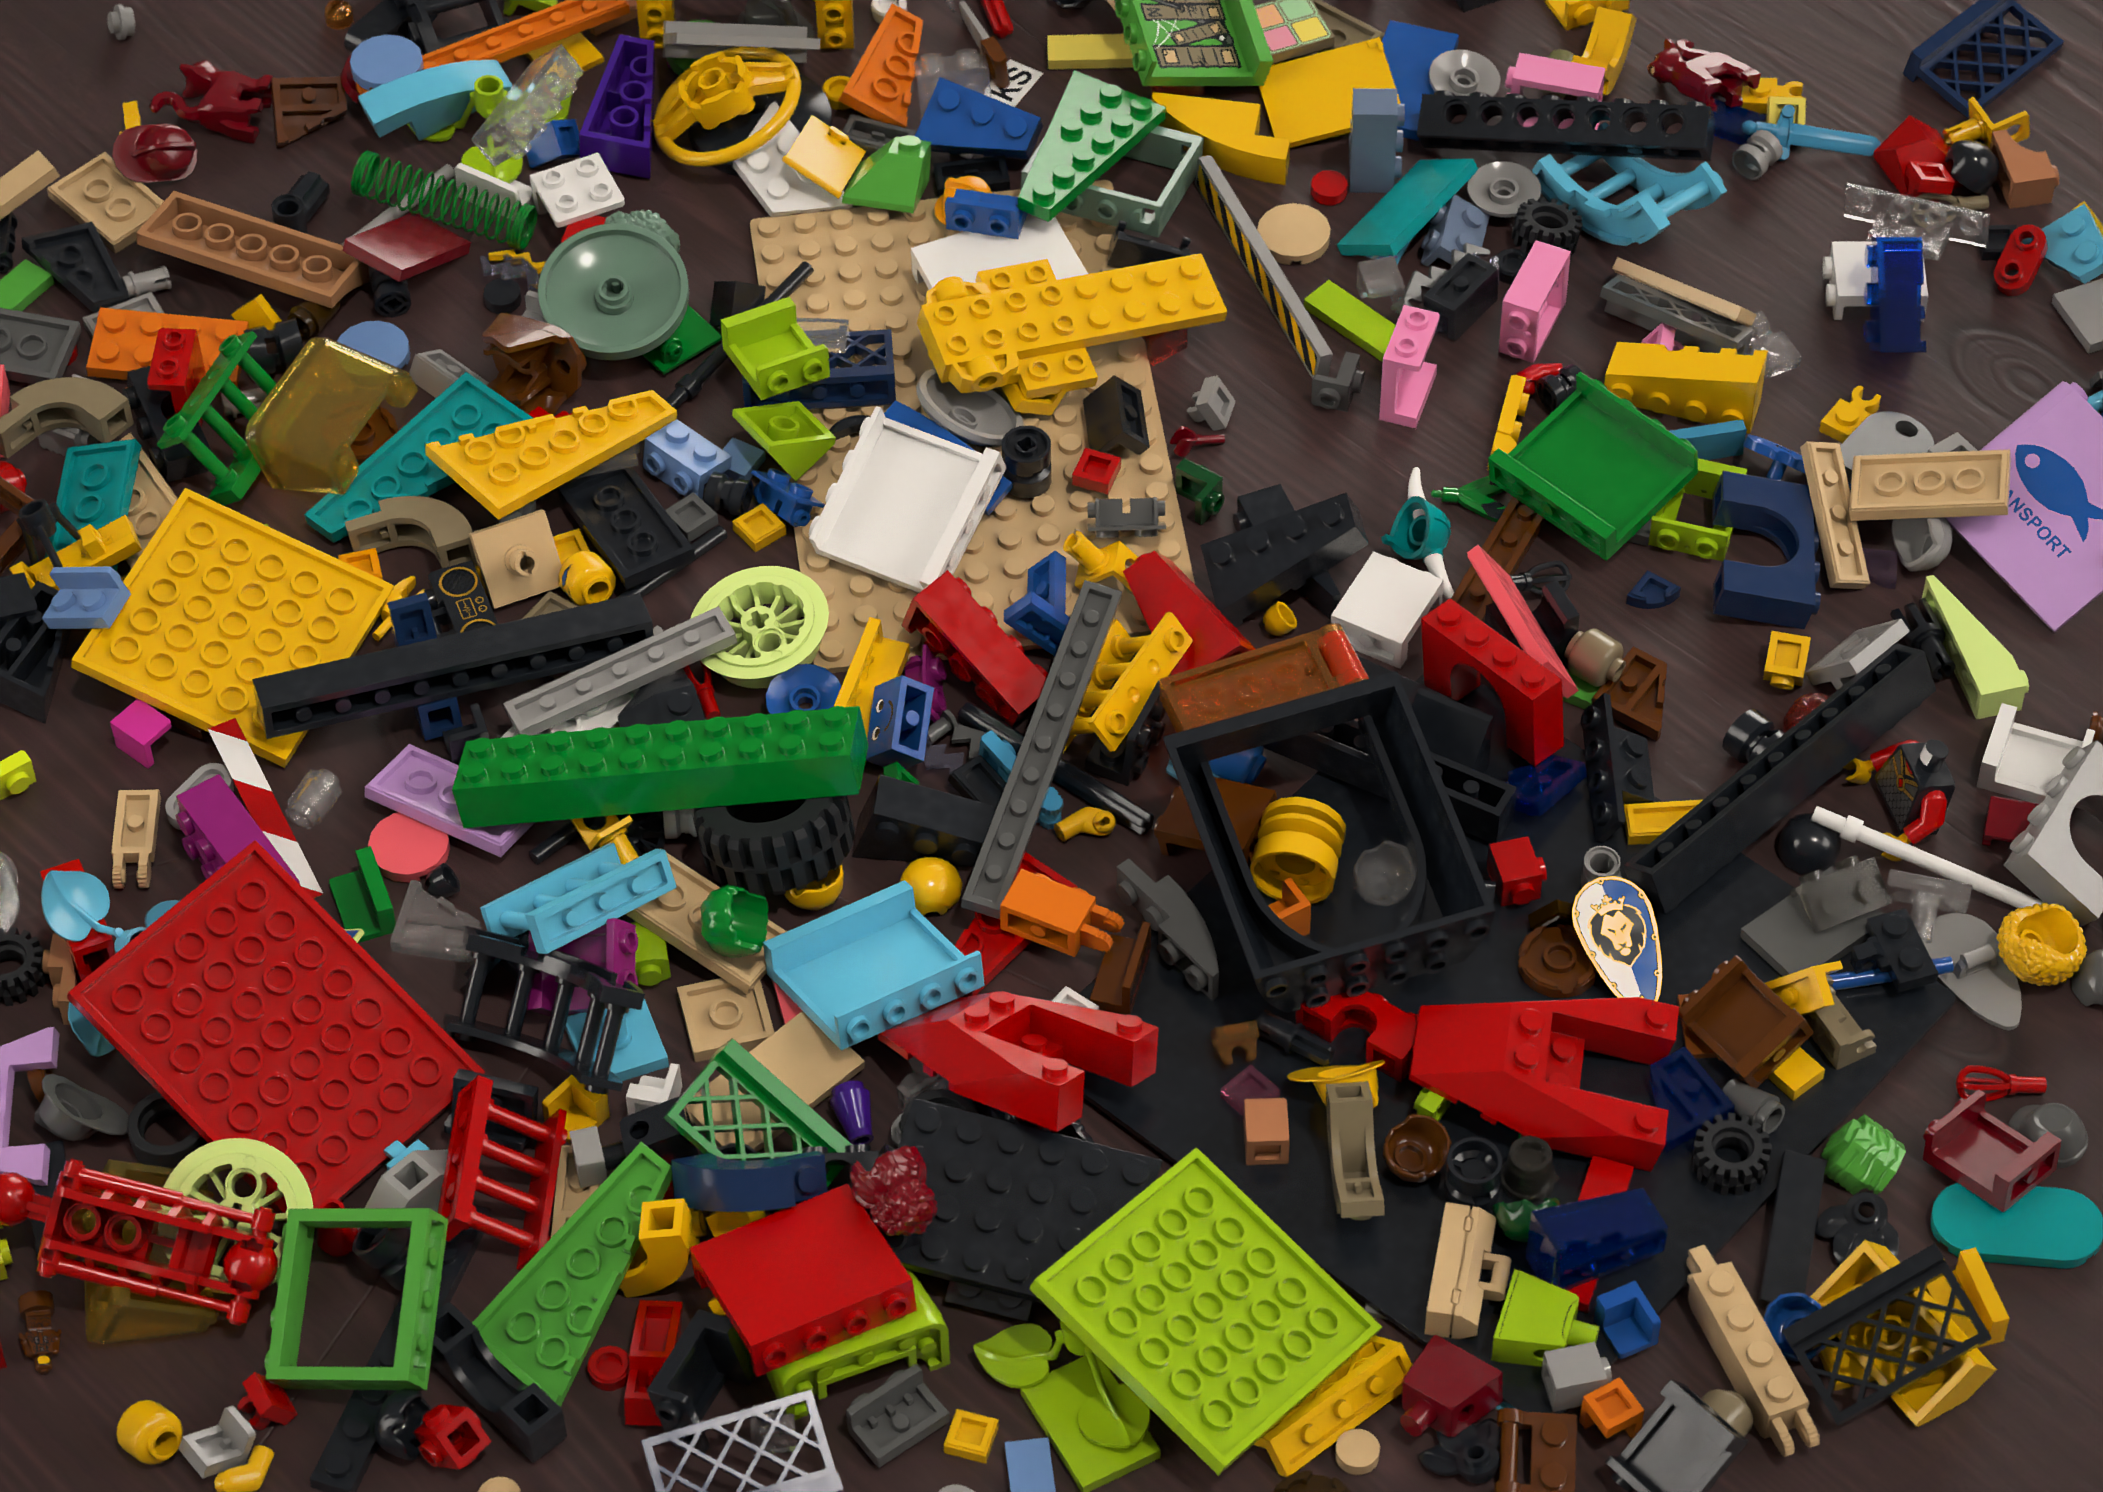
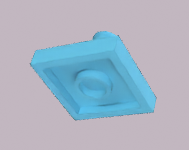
(637, 1047)

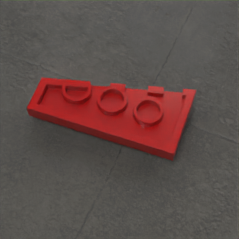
(994, 944)

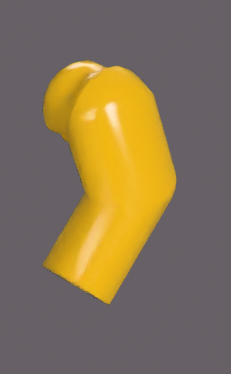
(1086, 820)

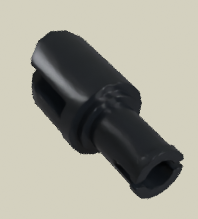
(1926, 635)

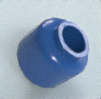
(1241, 766)

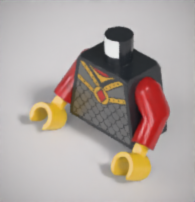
(1913, 785)

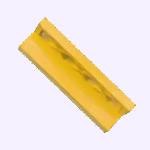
(873, 663)
(1338, 1404)

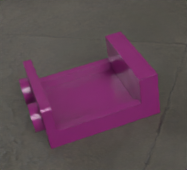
(607, 946)

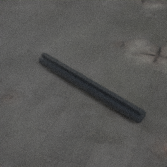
(1066, 773)

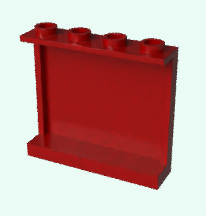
(804, 1278)

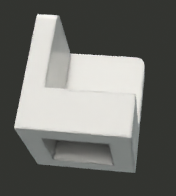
(654, 1090)

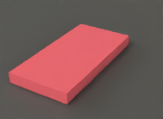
(1519, 616)

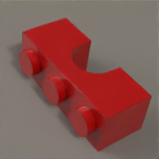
(1389, 1026)

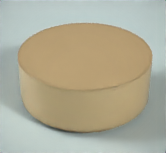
(1357, 1452)

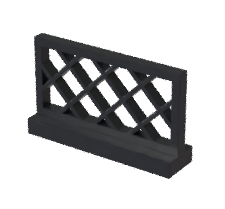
(1867, 1301)

